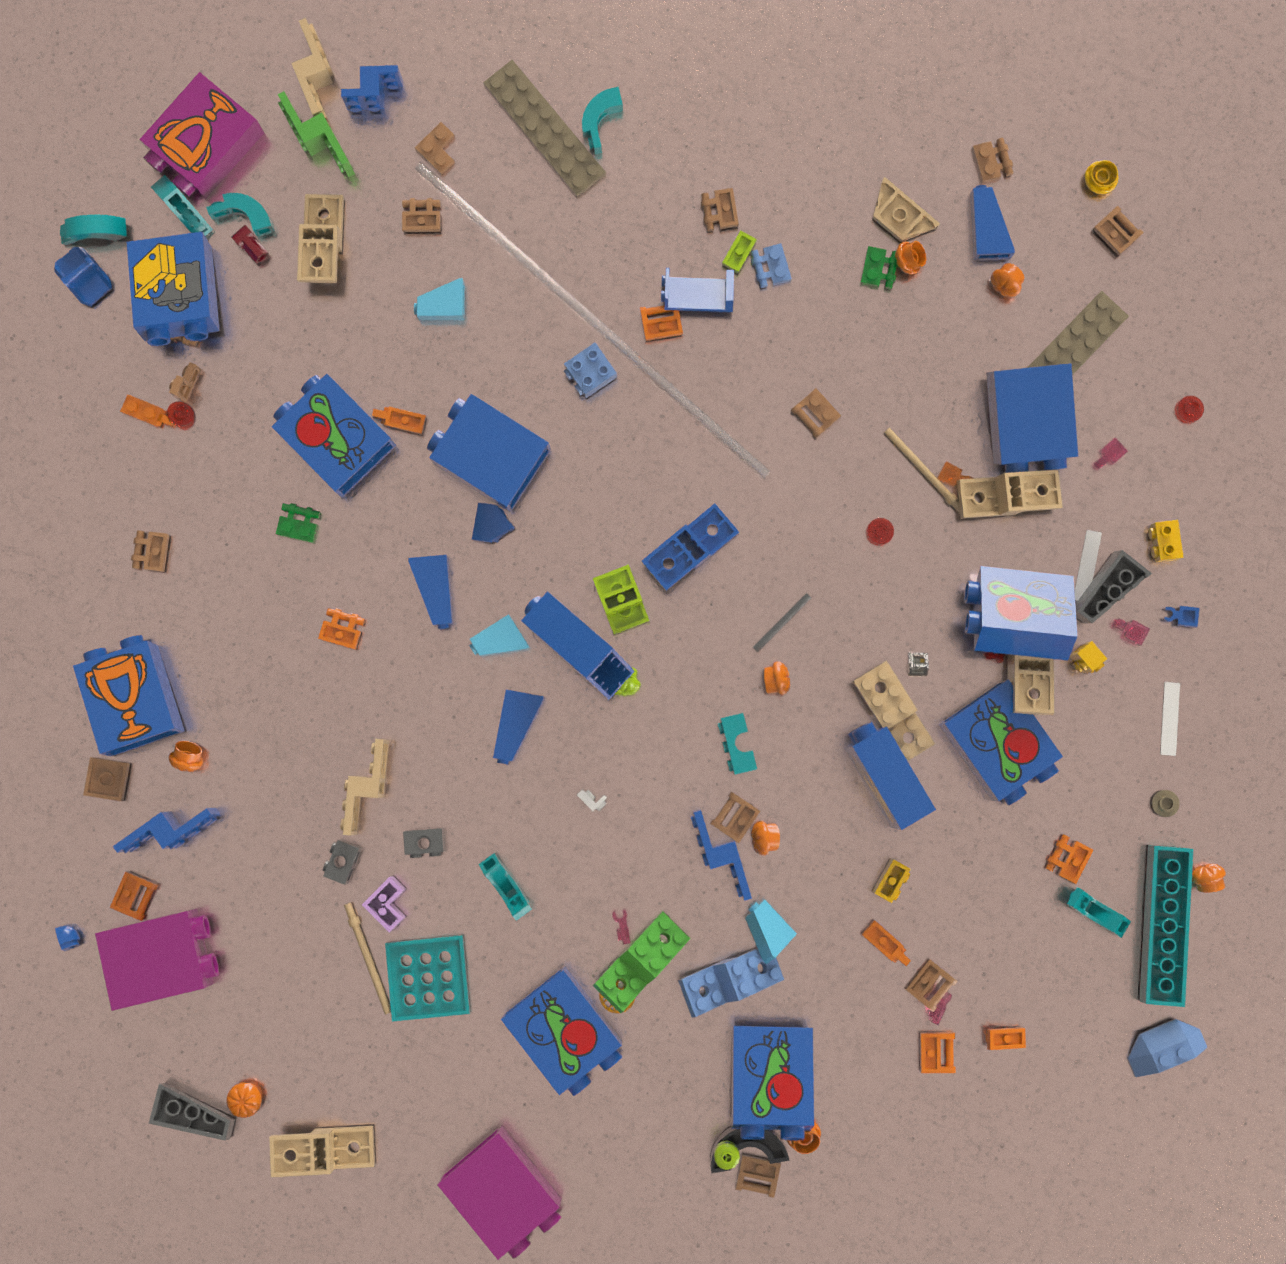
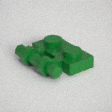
(873, 267)
(298, 529)

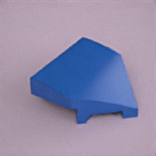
(490, 523)

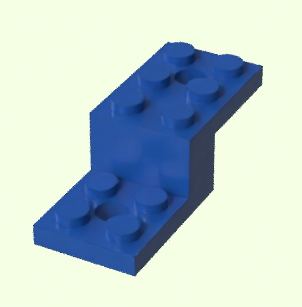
(690, 547)
(167, 830)
(721, 855)

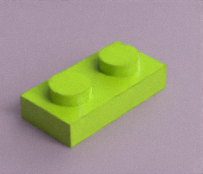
(739, 251)

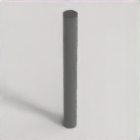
(782, 622)

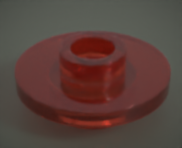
(1190, 408)
(180, 413)
(880, 531)

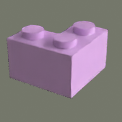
(381, 904)

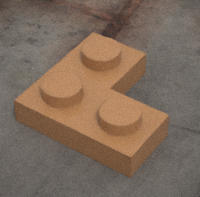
(432, 148)
(182, 386)

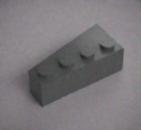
(1110, 585)
(184, 1113)

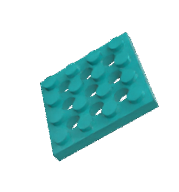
(398, 990)

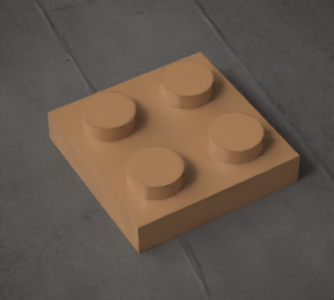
(106, 779)

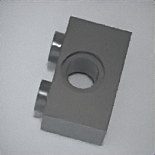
(412, 842)
(350, 853)

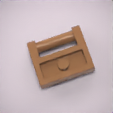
(1114, 234)
(820, 408)
(741, 820)
(927, 981)
(758, 1169)

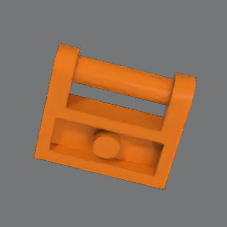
(660, 327)
(128, 892)
(931, 1052)

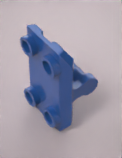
(82, 276)

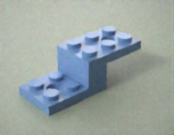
(728, 981)

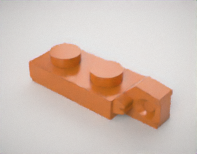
(145, 411)
(401, 419)
(885, 943)

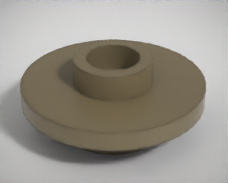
(1165, 803)

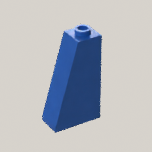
(989, 229)
(434, 583)
(515, 722)

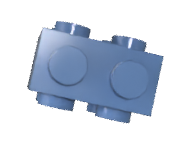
(589, 370)

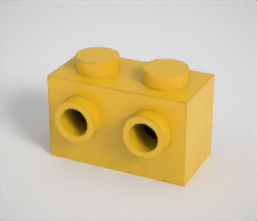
(1166, 541)
(1088, 658)
(891, 880)

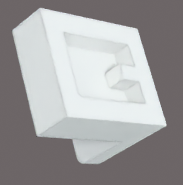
(587, 797)

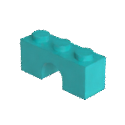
(731, 728)

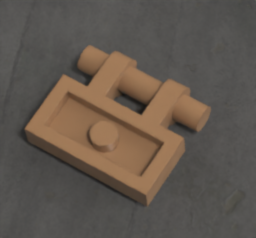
(987, 163)
(725, 206)
(421, 220)
(155, 551)

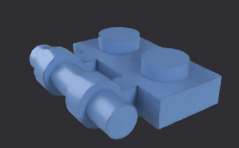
(776, 264)

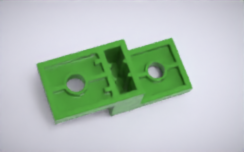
(315, 134)
(641, 962)

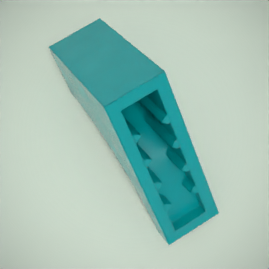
(180, 206)

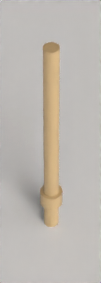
(951, 499)
(354, 923)

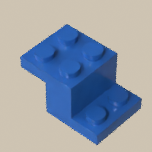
(371, 91)

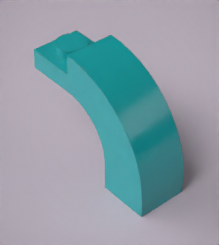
(600, 106)
(245, 205)
(92, 226)
(506, 886)
(1098, 912)

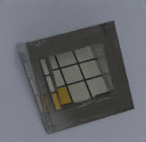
(918, 664)

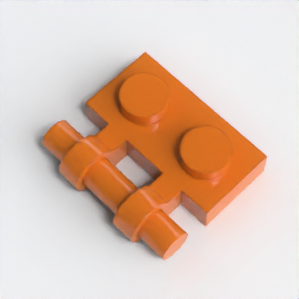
(340, 634)
(1074, 862)

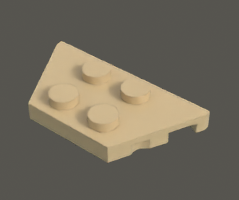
(901, 214)

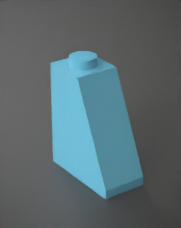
(442, 303)
(499, 639)
(768, 930)

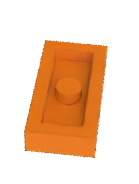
(1005, 1038)

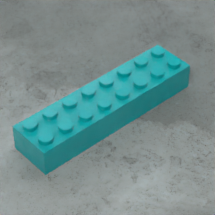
(1166, 926)

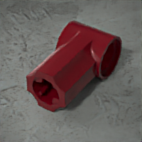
(247, 240)

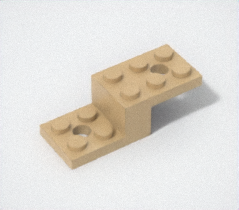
(313, 70)
(320, 238)
(1009, 494)
(1032, 674)
(894, 709)
(364, 787)
(322, 1151)

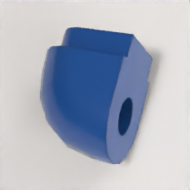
(67, 937)

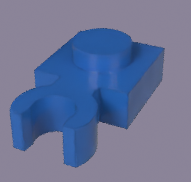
(1186, 616)

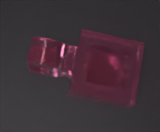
(1111, 452)
(1133, 631)
(623, 932)
(936, 1016)

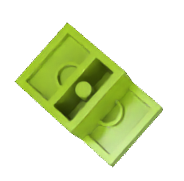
(621, 599)

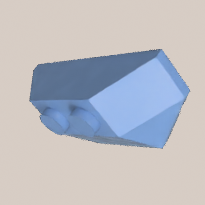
(1165, 1047)

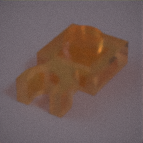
(950, 474)

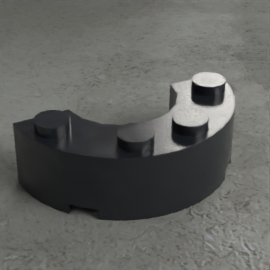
(770, 1145)

